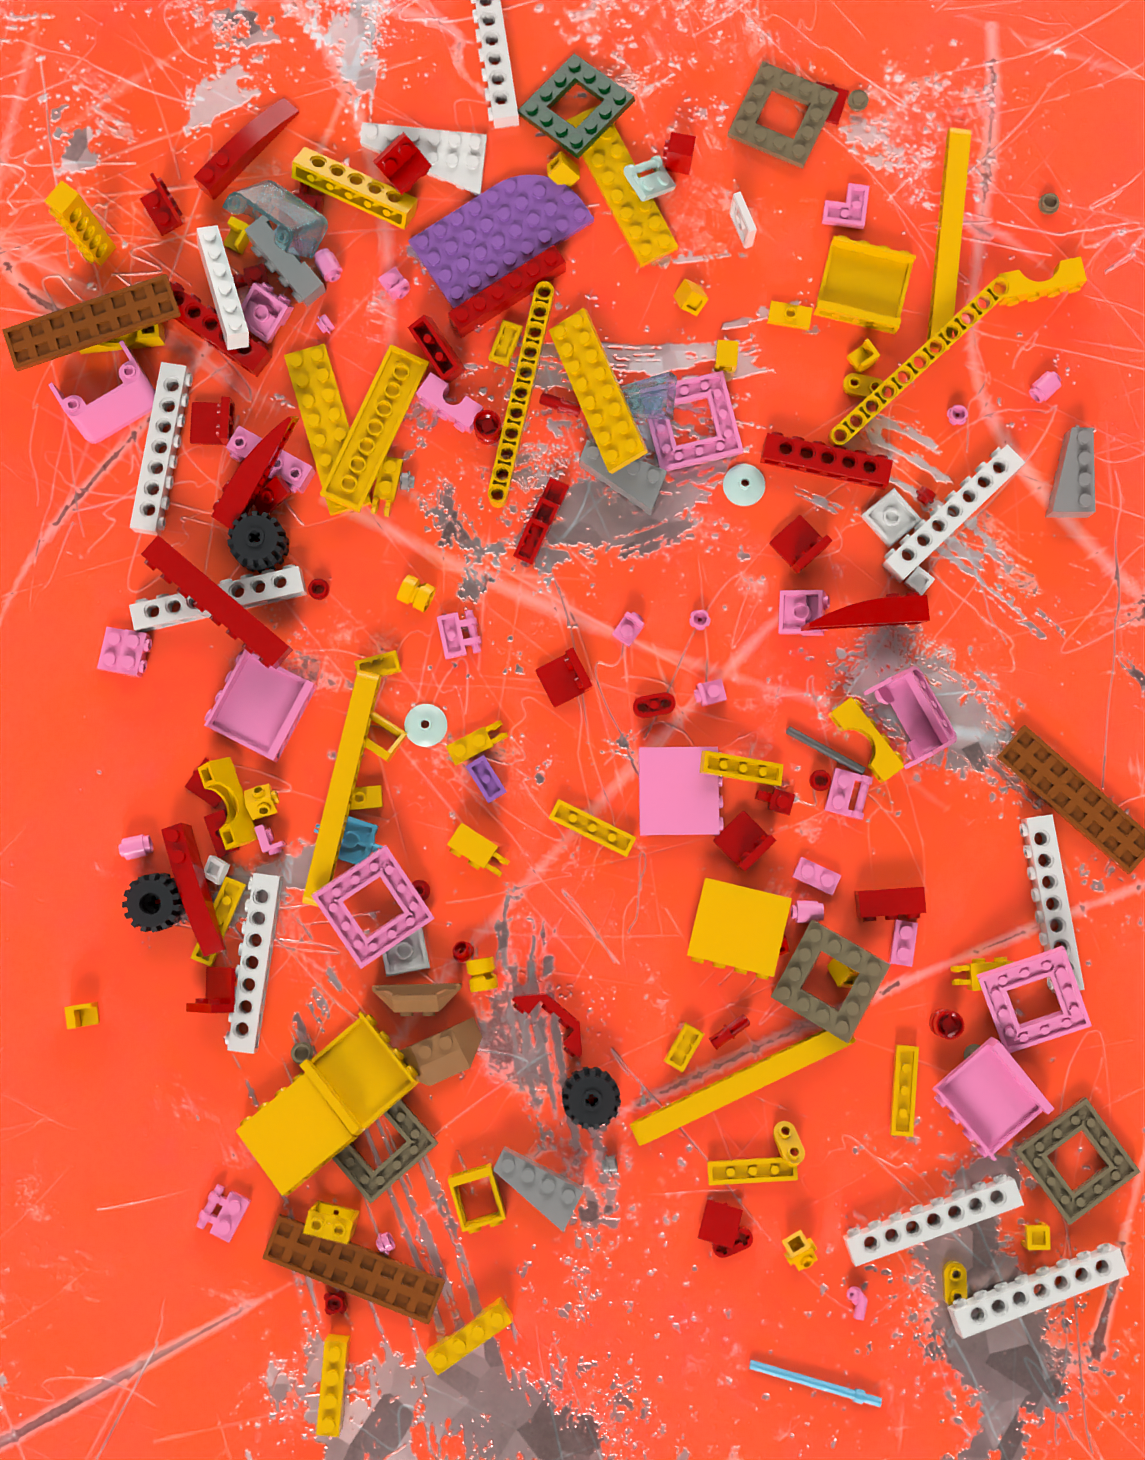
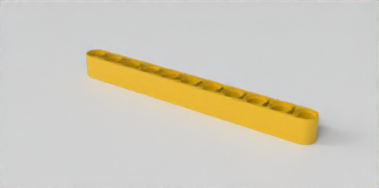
(949, 231)
(926, 355)
(521, 384)
(342, 783)
(736, 1085)

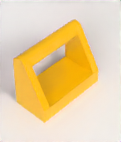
(386, 755)

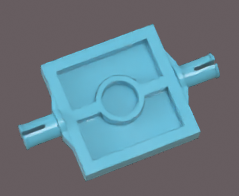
(357, 840)

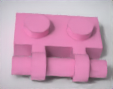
(452, 635)
(230, 1215)

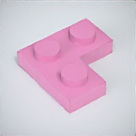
(850, 213)

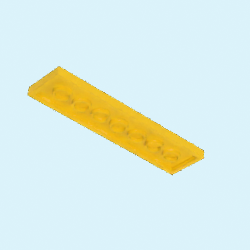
(638, 220)
(598, 391)
(320, 410)
(374, 428)

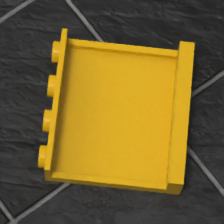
(864, 284)
(739, 928)
(360, 1074)
(294, 1134)

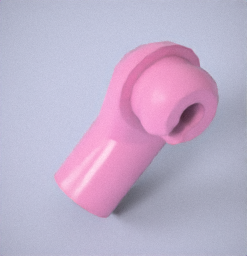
(859, 1300)

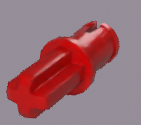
(560, 404)
(729, 1031)

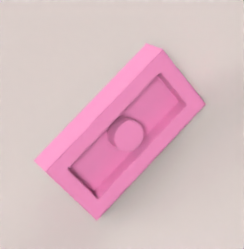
(816, 876)
(903, 943)

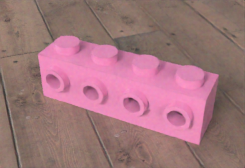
(293, 470)

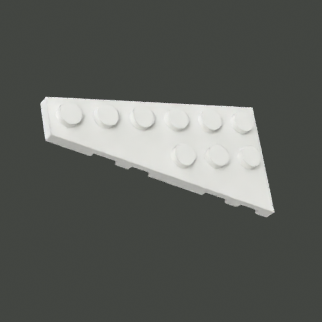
(453, 154)

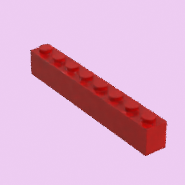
(217, 602)

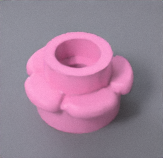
(325, 324)
(957, 409)
(699, 614)
(385, 1242)

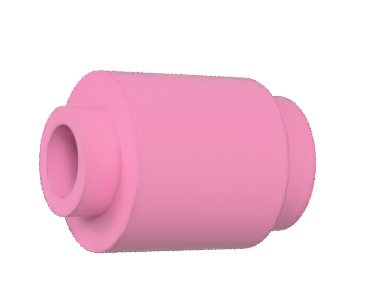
(328, 265)
(1045, 386)
(135, 846)
(806, 911)

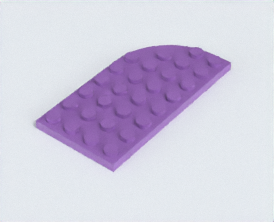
(498, 234)

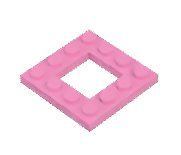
(727, 439)
(377, 865)
(1049, 963)

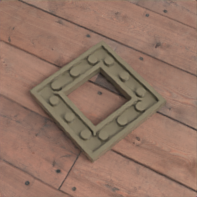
(769, 79)
(871, 974)
(417, 1145)
(1116, 1173)

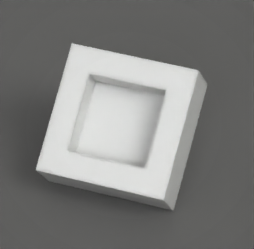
(919, 580)
(216, 869)

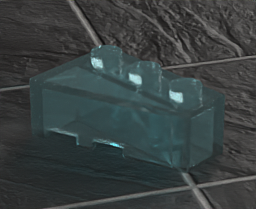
(652, 396)

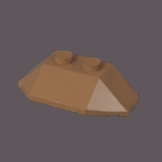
(416, 997)
(444, 1052)

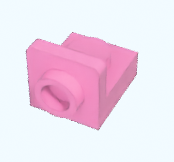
(394, 284)
(629, 628)
(710, 692)
(265, 839)

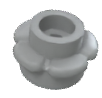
(406, 481)
(610, 1165)

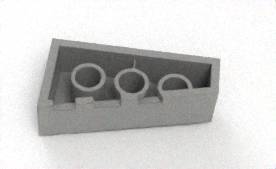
(292, 272)
(1075, 477)
(635, 481)
(542, 1187)

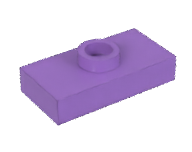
(486, 779)

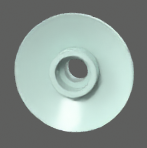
(741, 494)
(425, 736)

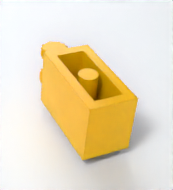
(475, 848)
(977, 967)

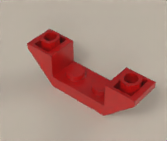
(527, 1003)

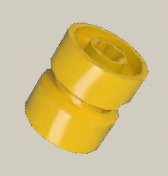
(418, 594)
(482, 974)

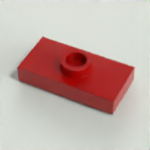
(272, 495)
(214, 823)

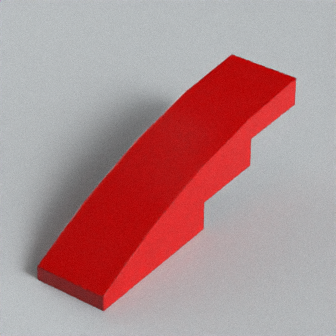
(541, 520)

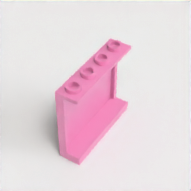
(260, 705)
(674, 793)
(990, 1097)

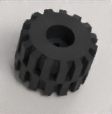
(258, 554)
(142, 904)
(580, 1086)

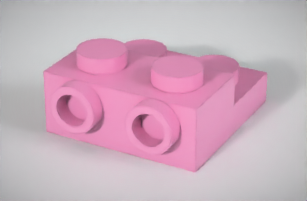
(265, 311)
(800, 608)
(124, 652)

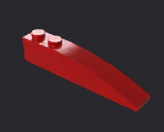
(244, 148)
(252, 474)
(879, 612)
(193, 886)

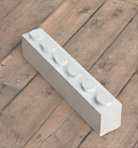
(222, 287)

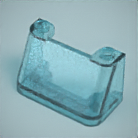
(299, 225)

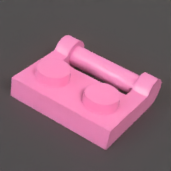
(841, 791)

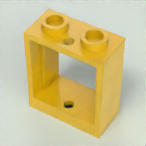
(471, 1175)
(325, 1224)

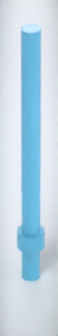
(857, 1395)

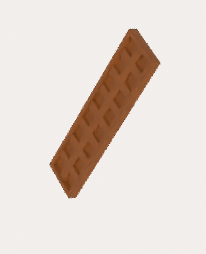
(91, 322)
(1074, 798)
(355, 1270)

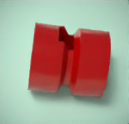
(487, 427)
(946, 1024)

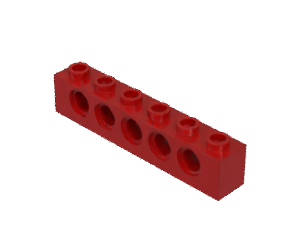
(252, 362)
(835, 470)

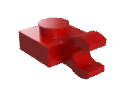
(251, 275)
(778, 801)

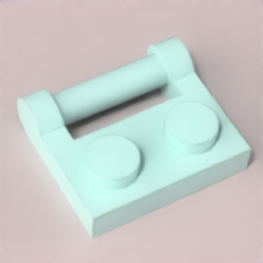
(652, 184)

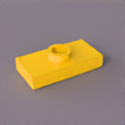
(789, 315)
(505, 343)
(381, 664)
(367, 797)
(684, 1047)

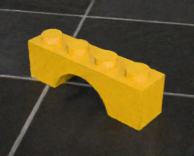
(1067, 276)
(145, 337)
(884, 760)
(222, 778)
(459, 1344)
(332, 1385)

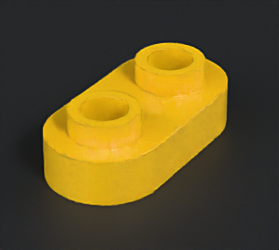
(864, 385)
(788, 1142)
(951, 1284)

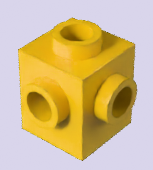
(261, 801)
(800, 1250)

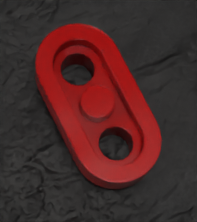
(653, 705)

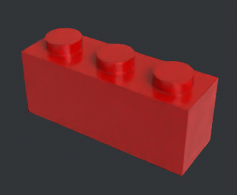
(437, 348)
(890, 903)

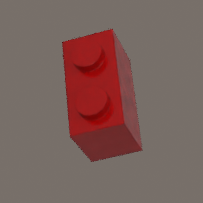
(679, 153)

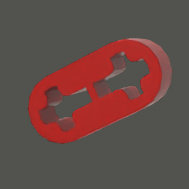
(738, 1246)

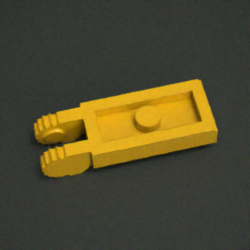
(387, 484)
(474, 743)

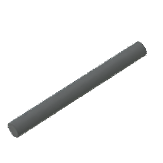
(825, 750)

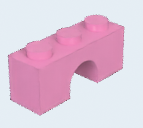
(432, 395)

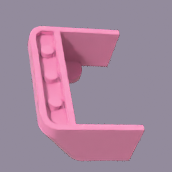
(115, 408)
(918, 713)

